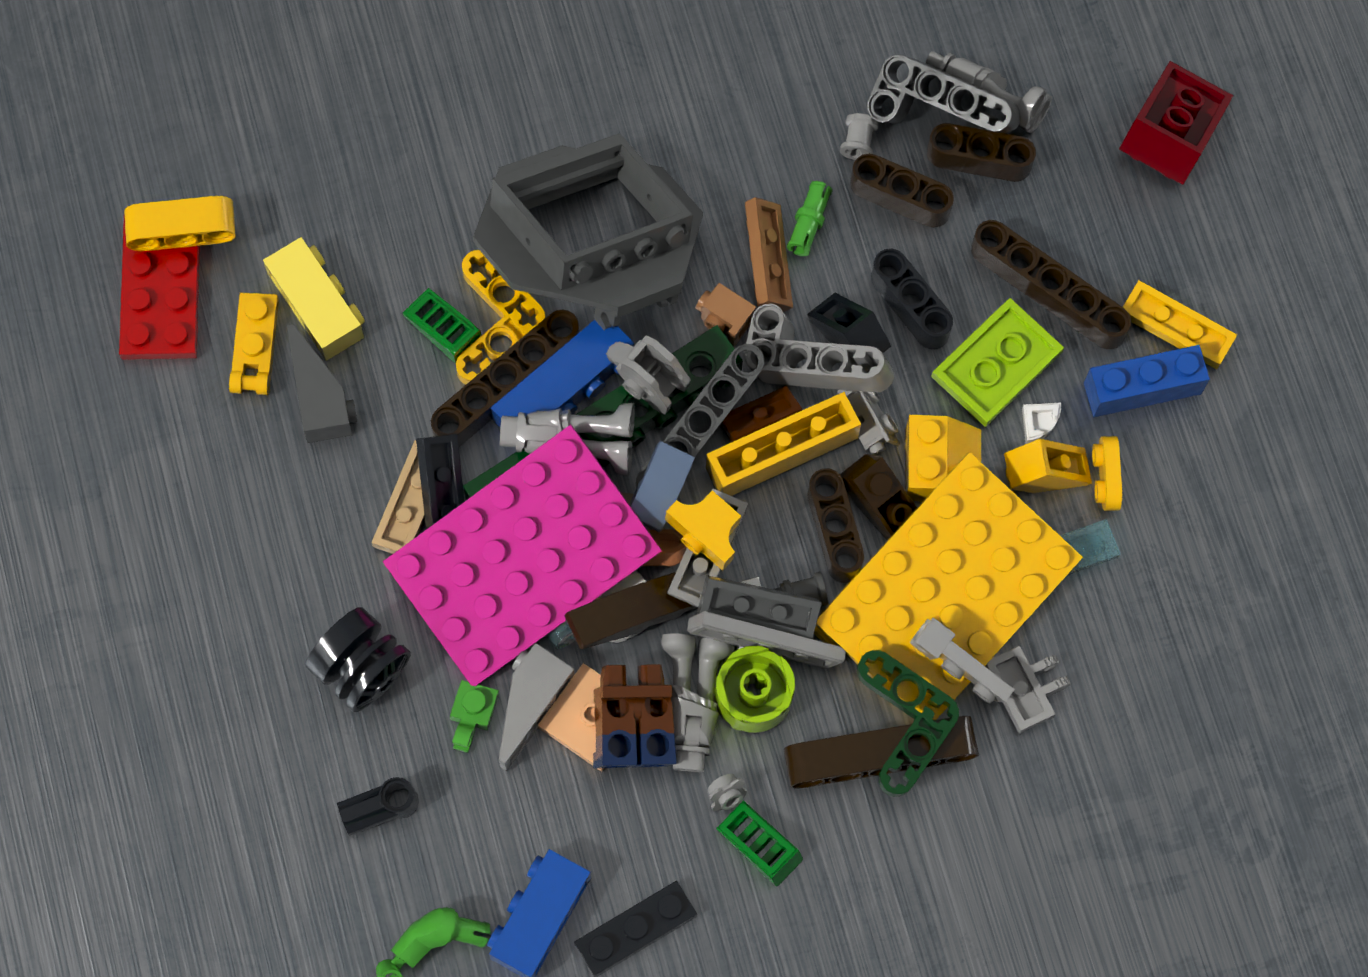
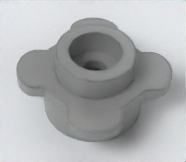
(726, 792)

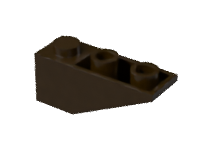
(878, 493)

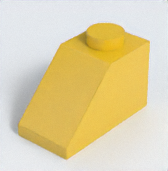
(1047, 467)

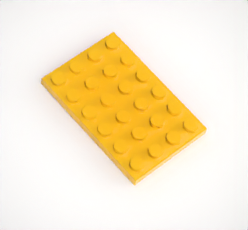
(962, 557)

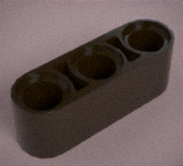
(998, 145)
(892, 175)
(835, 507)

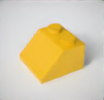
(934, 449)

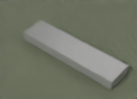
(782, 643)

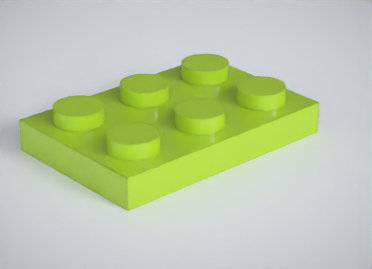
(997, 362)

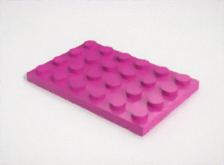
(522, 555)

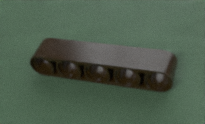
(1056, 301)
(510, 362)
(866, 753)

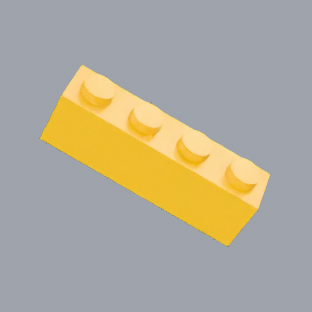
(783, 445)

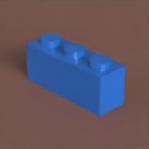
(1146, 381)
(538, 914)

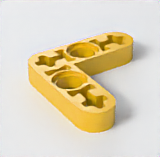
(509, 324)

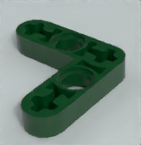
(923, 722)

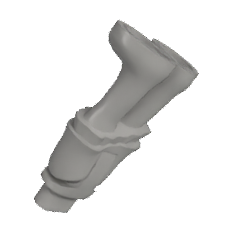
(1032, 105)
(540, 426)
(694, 713)

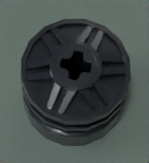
(352, 653)

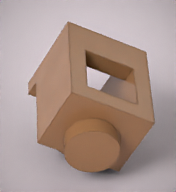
(727, 311)

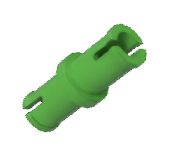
(809, 218)

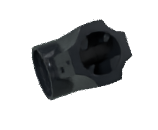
(374, 808)

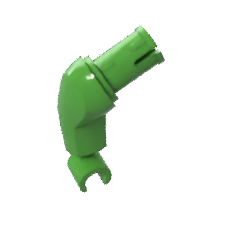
(429, 932)

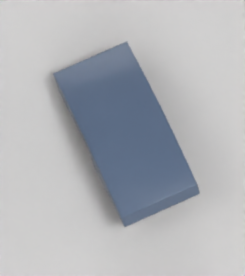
(660, 485)

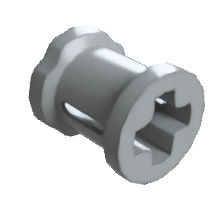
(859, 135)

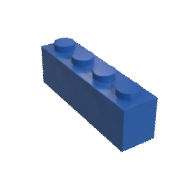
(567, 376)

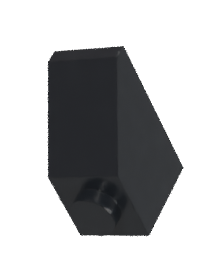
(848, 323)

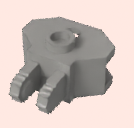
(649, 371)

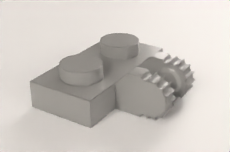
(1029, 701)

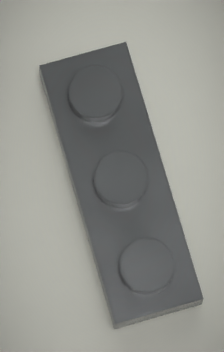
(760, 606)

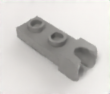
(935, 642)

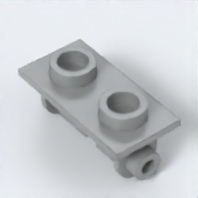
(877, 427)

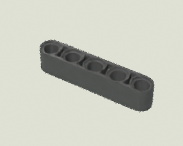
(707, 403)

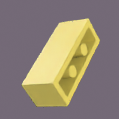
(315, 297)

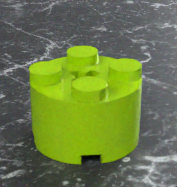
(770, 674)

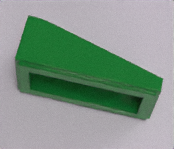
(451, 350)
(785, 864)

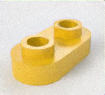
(1109, 487)

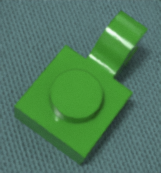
(472, 709)

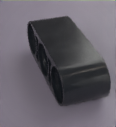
(911, 282)

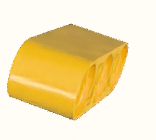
(179, 223)

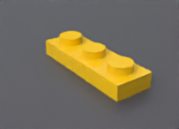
(1178, 323)

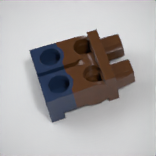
(633, 721)

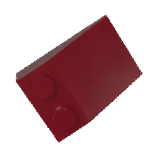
(1176, 122)

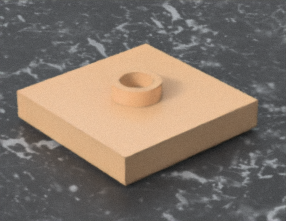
(572, 715)

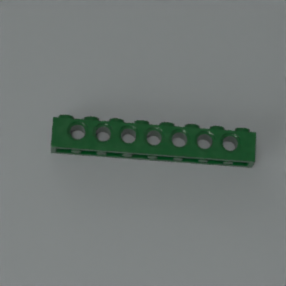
(706, 350)

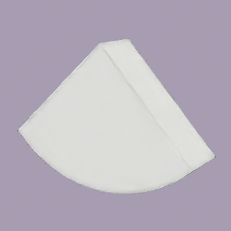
(1039, 420)

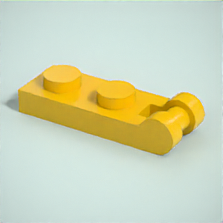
(254, 342)

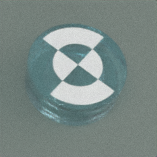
(561, 636)

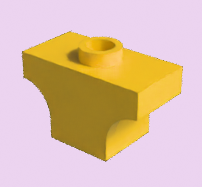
(706, 527)

